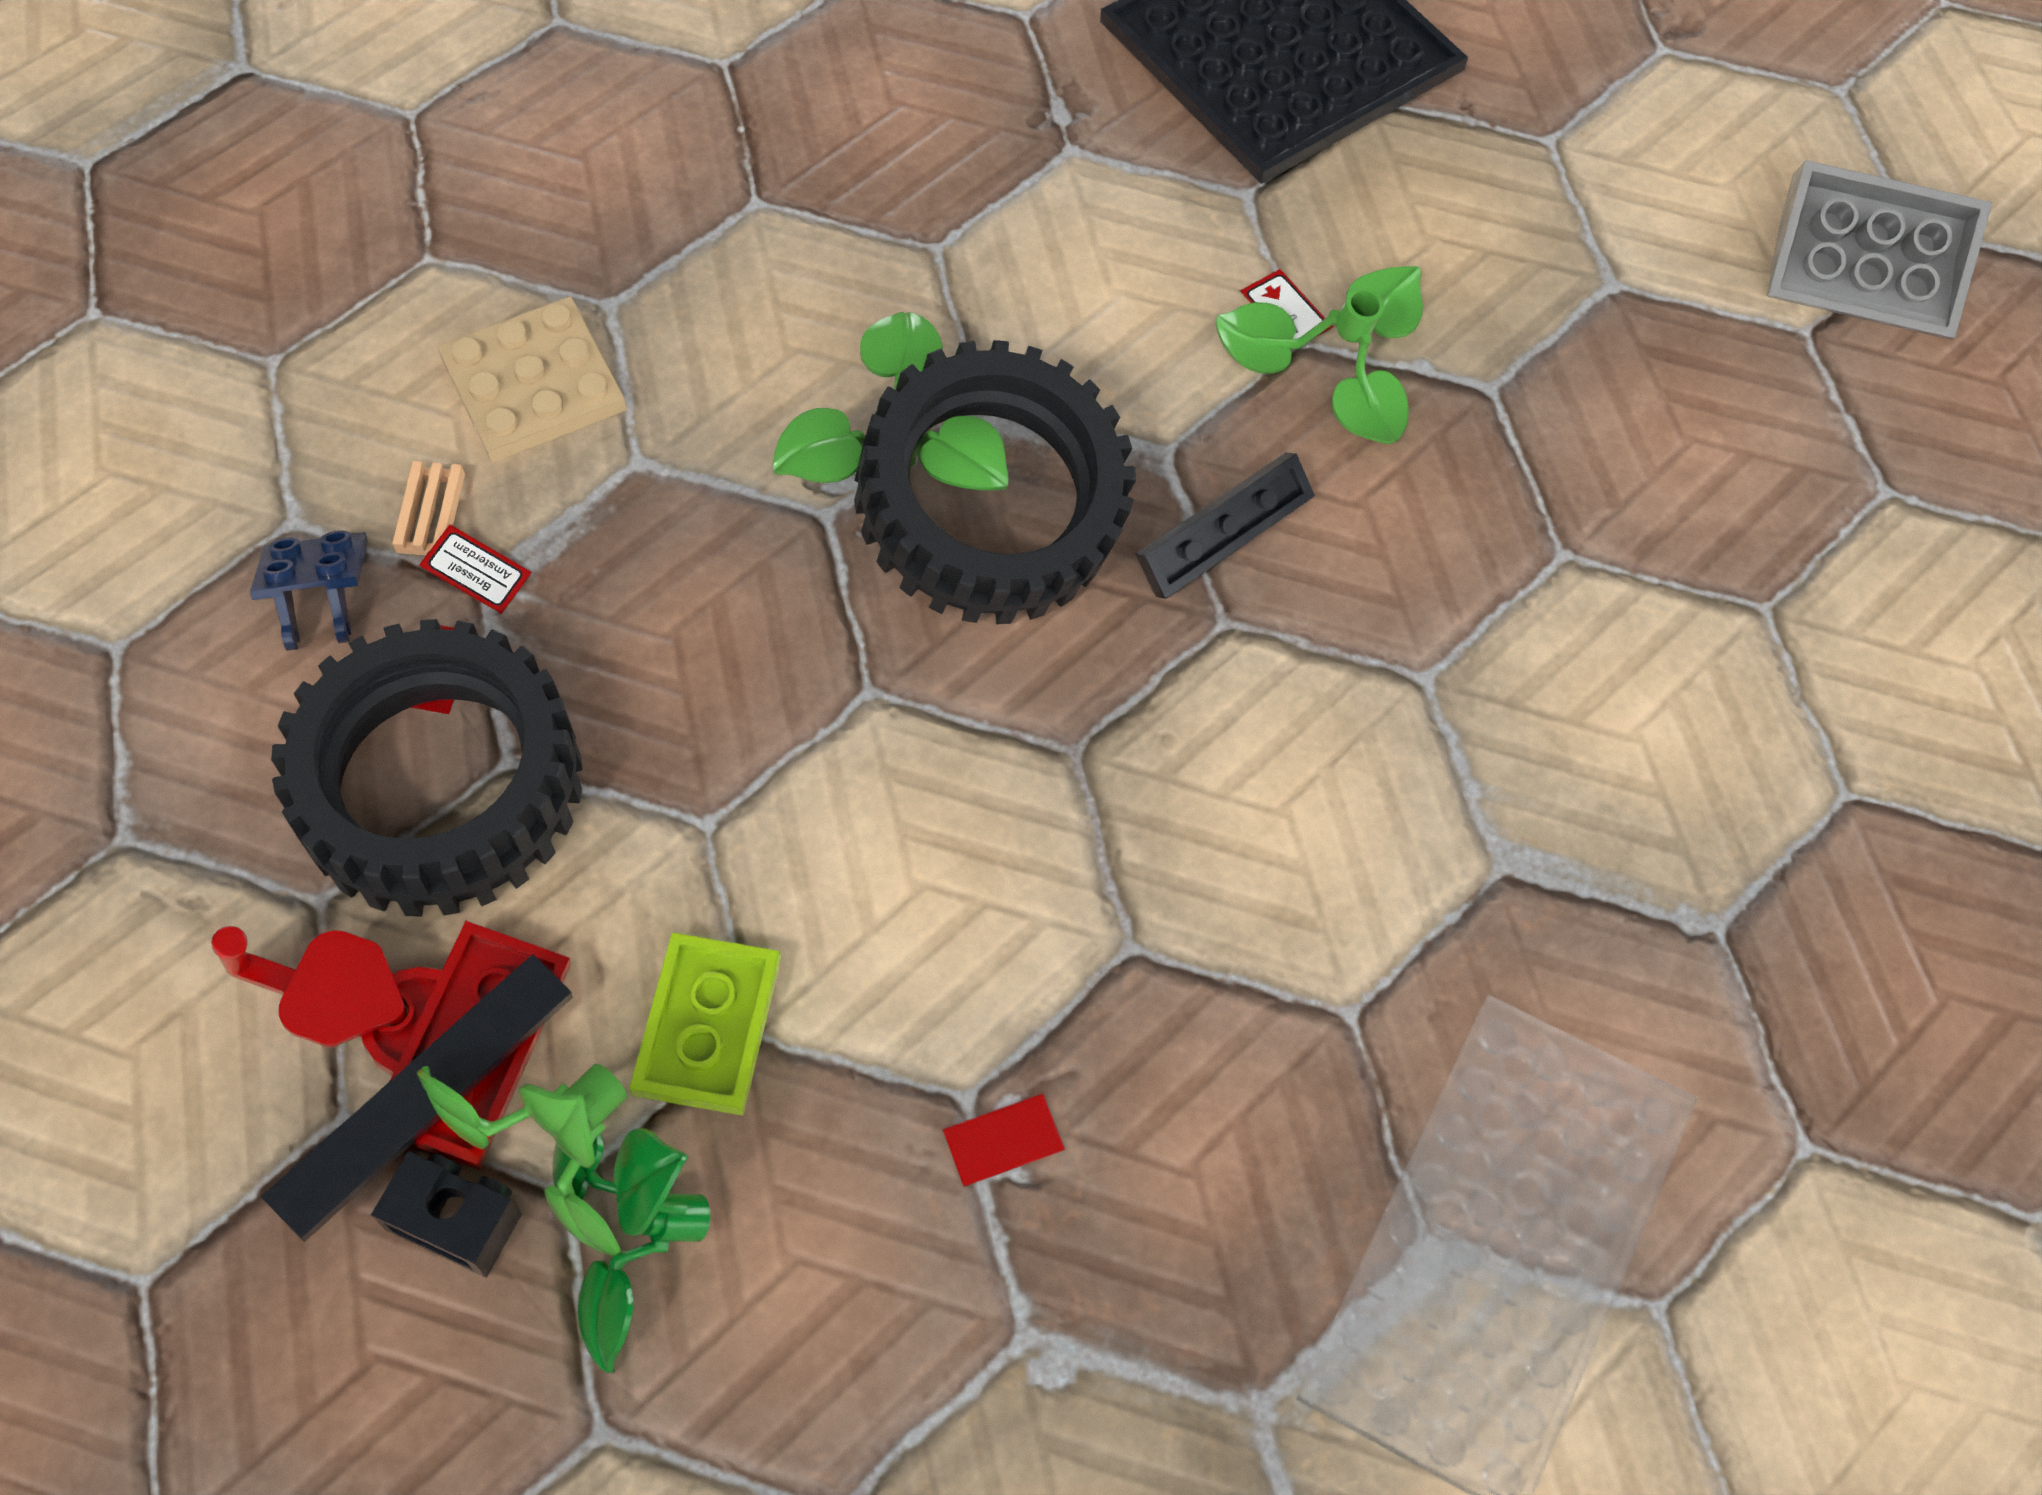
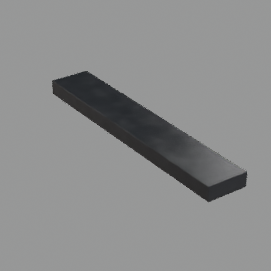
(402, 1109)

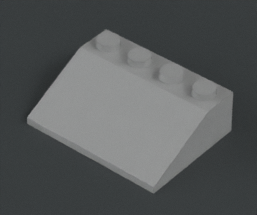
(1877, 249)

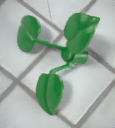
(643, 1180)

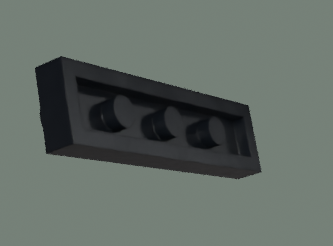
(1225, 525)

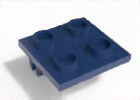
(295, 564)

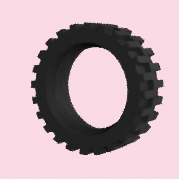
(1035, 397)
(388, 679)

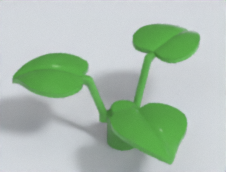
(1381, 302)
(824, 450)
(574, 1121)

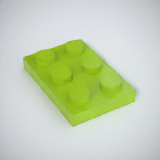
(706, 1024)

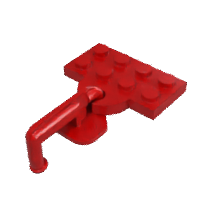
(349, 992)

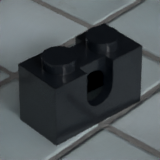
(469, 1237)

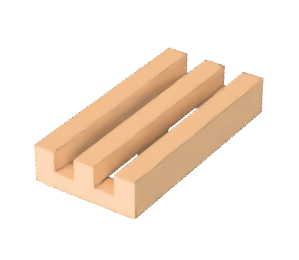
(435, 475)

